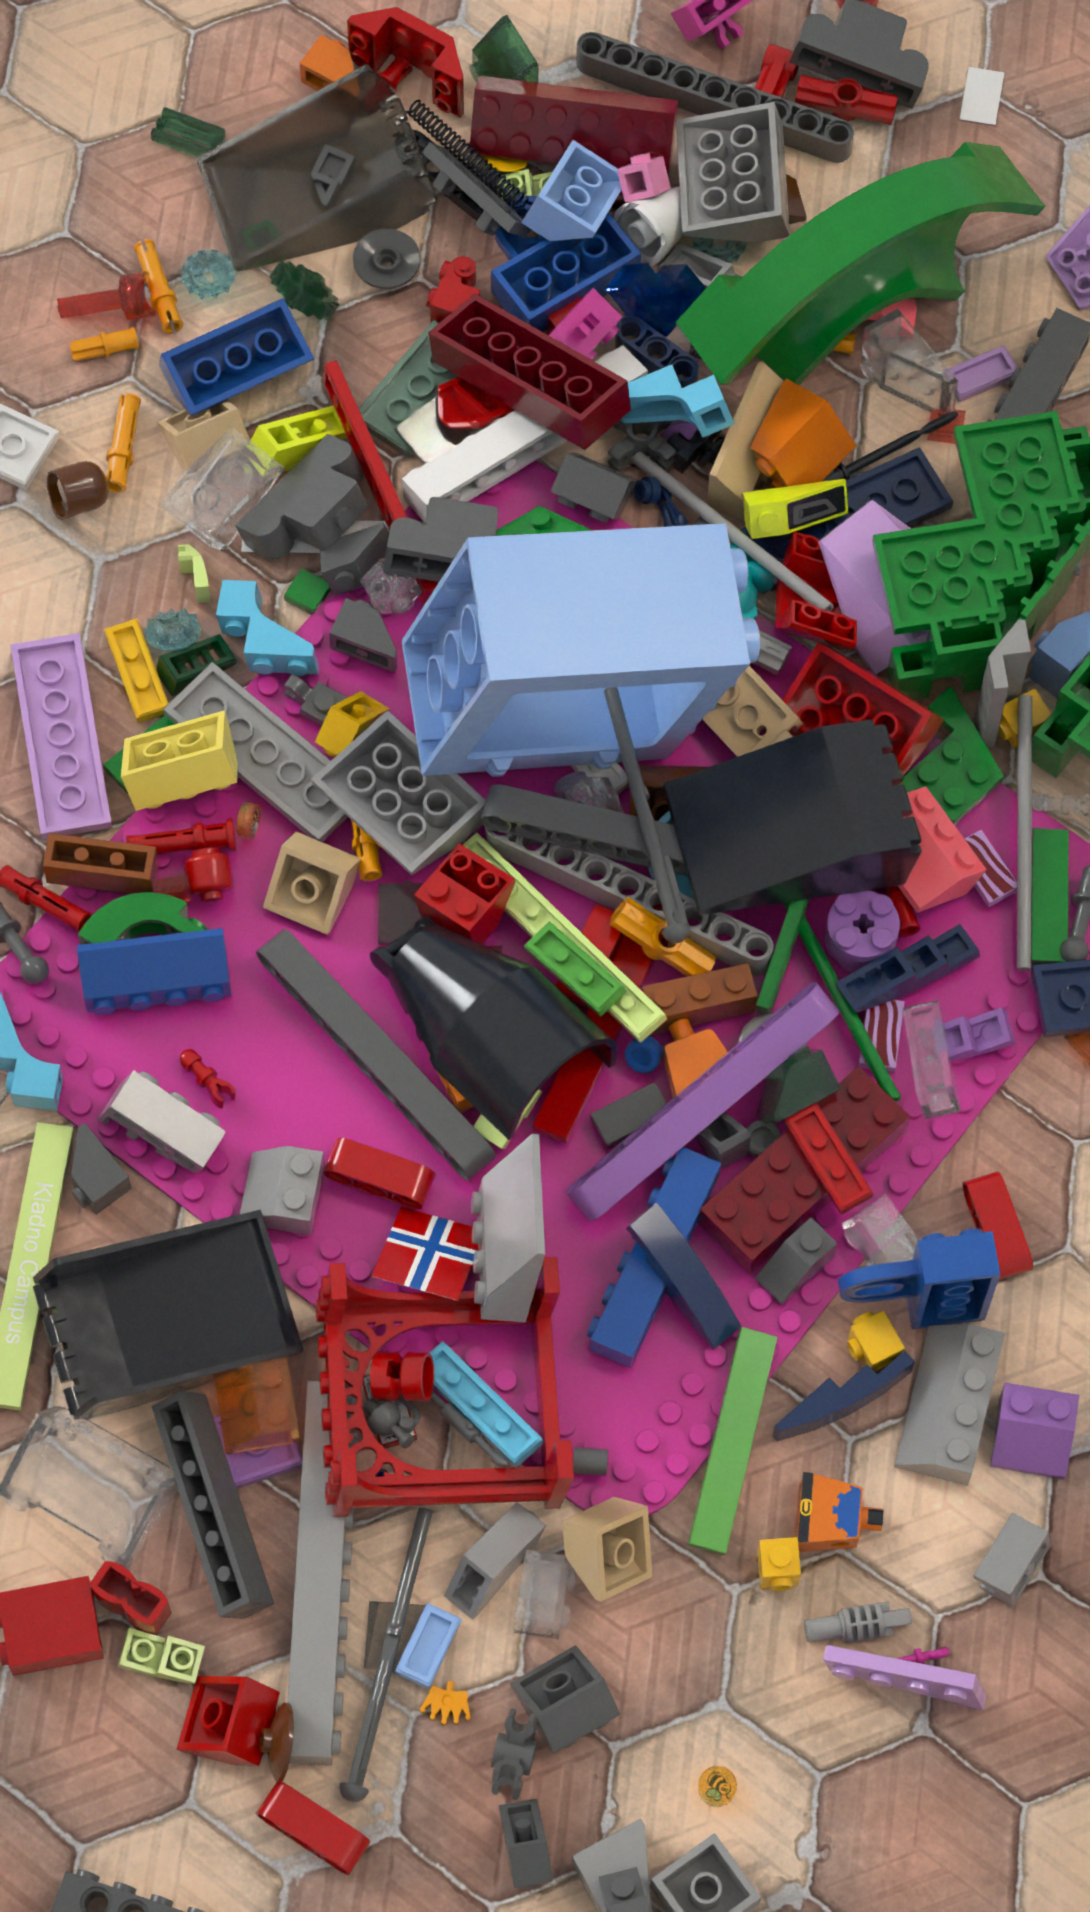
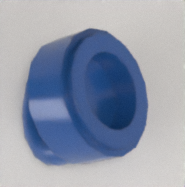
(643, 1056)

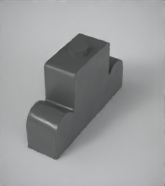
(864, 48)
(309, 503)
(430, 549)

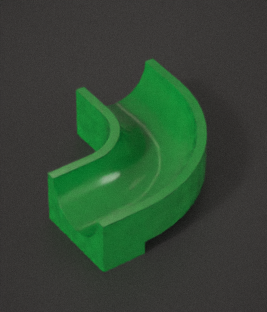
(852, 262)

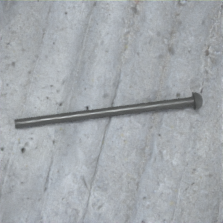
(677, 924)
(353, 1789)

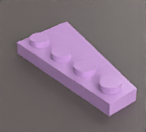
(911, 1676)

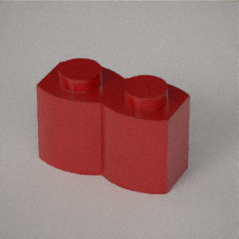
(139, 1601)

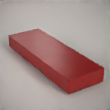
(828, 1158)

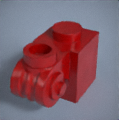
(454, 288)

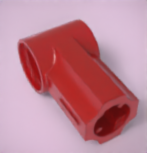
(776, 71)

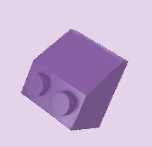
(1034, 1430)

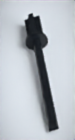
(843, 472)

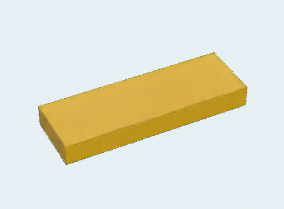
(136, 670)

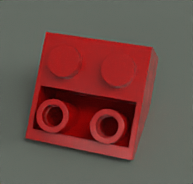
(465, 894)

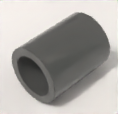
(590, 1461)

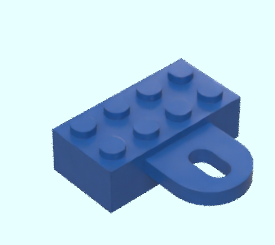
(554, 273)
(943, 1283)

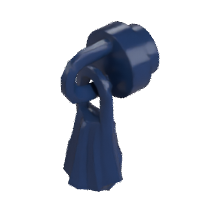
(649, 492)

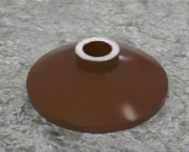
(278, 1741)

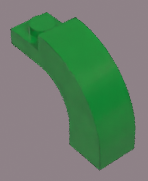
(137, 916)

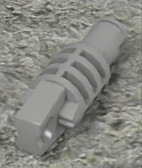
(857, 1623)

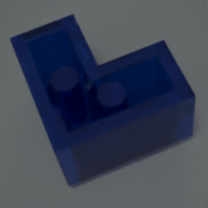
(655, 297)

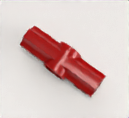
(863, 102)

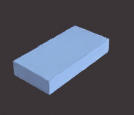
(428, 1646)

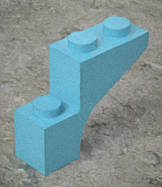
(663, 399)
(267, 644)
(29, 1080)

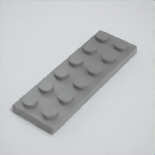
(268, 751)

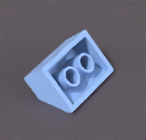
(574, 196)

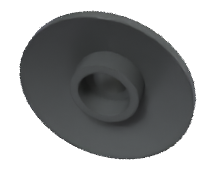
(383, 247)

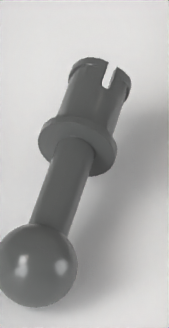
(1075, 947)
(33, 968)

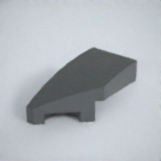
(331, 173)

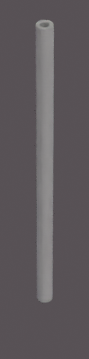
(734, 534)
(1024, 833)

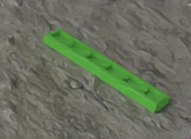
(732, 1441)

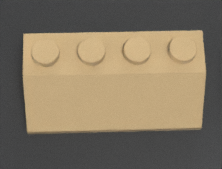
(735, 464)

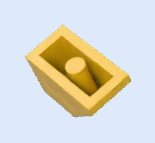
(347, 721)

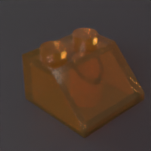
(257, 1407)

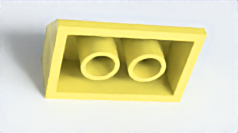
(179, 761)

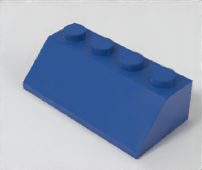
(235, 357)
(154, 971)

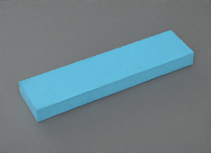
(483, 1406)

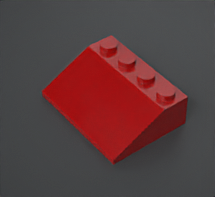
(840, 691)

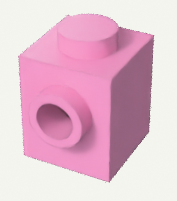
(643, 177)

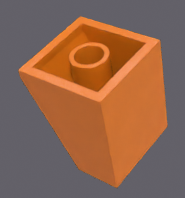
(800, 438)

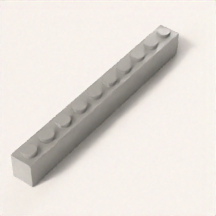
(318, 1600)

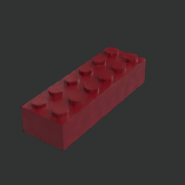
(543, 119)
(530, 371)
(781, 1188)

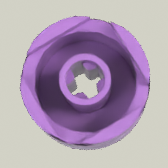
(858, 912)

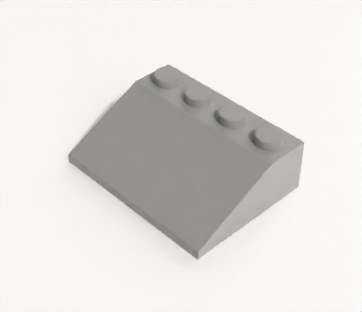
(733, 175)
(384, 793)
(509, 1234)

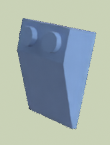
(1061, 653)

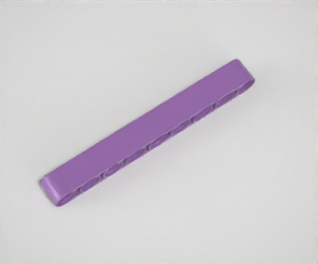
(702, 1102)

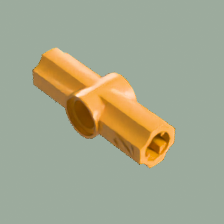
(644, 929)

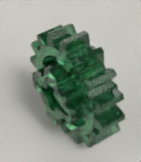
(304, 290)

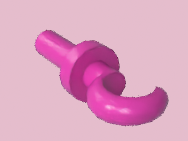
(920, 1657)

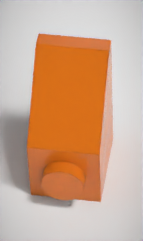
(325, 63)

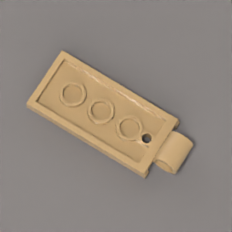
(748, 710)

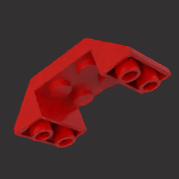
(395, 32)
(804, 619)

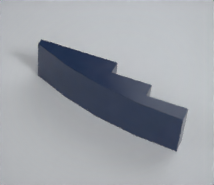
(907, 970)
(685, 1276)
(833, 1403)

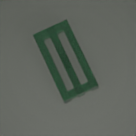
(190, 129)

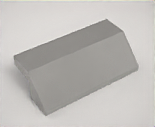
(1002, 681)

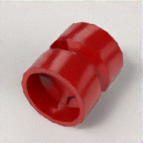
(403, 1376)

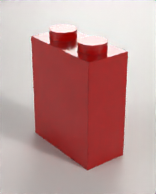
(49, 1626)

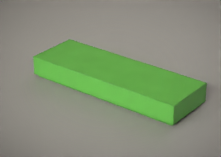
(575, 968)

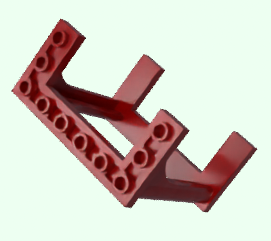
(351, 1307)

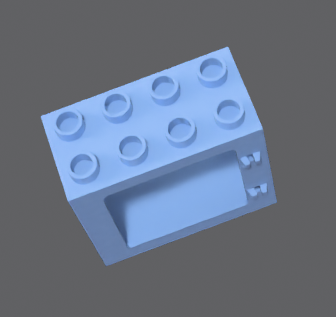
(538, 625)

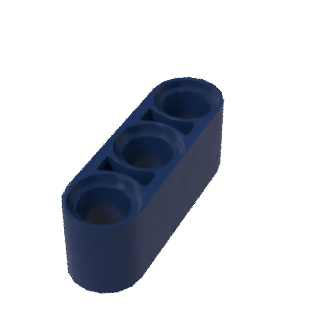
(650, 343)

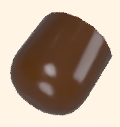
(83, 488)

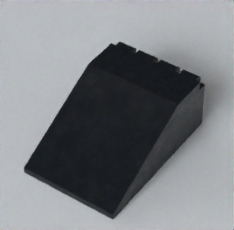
(796, 820)
(165, 1313)

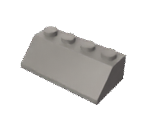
(950, 1401)

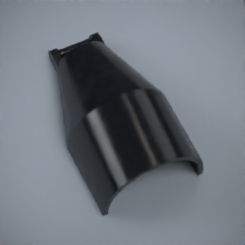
(486, 1018)

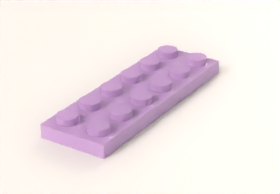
(61, 736)

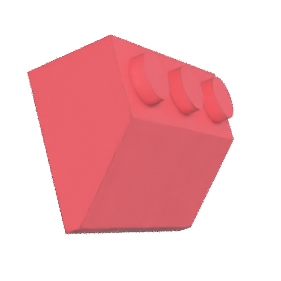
(947, 862)

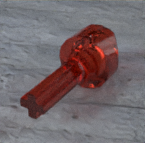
(129, 297)

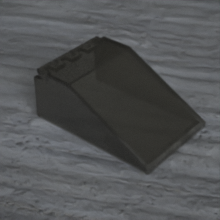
(265, 182)

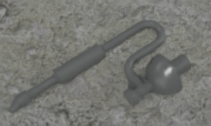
(386, 1419)

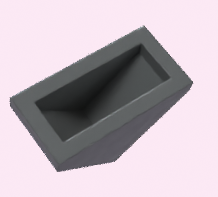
(725, 1140)

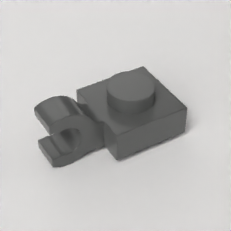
(314, 701)

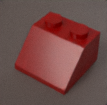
(228, 1719)

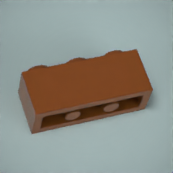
(100, 864)
(705, 996)

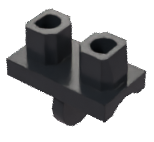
(689, 450)

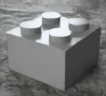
(705, 1882)

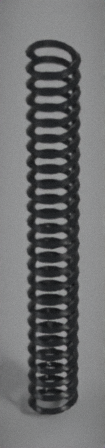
(469, 157)

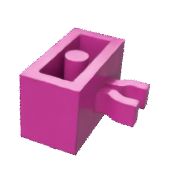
(701, 16)
(588, 324)

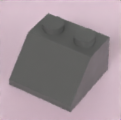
(593, 486)
(566, 1698)

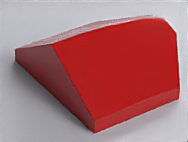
(467, 406)

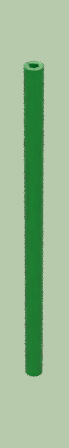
(851, 1019)

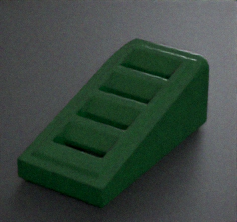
(172, 666)

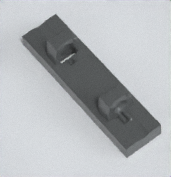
(455, 174)

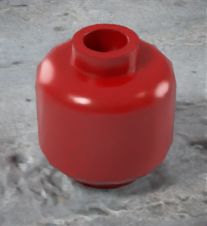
(209, 873)

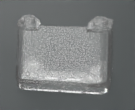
(90, 1482)

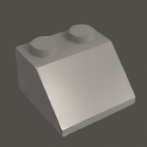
(285, 1187)

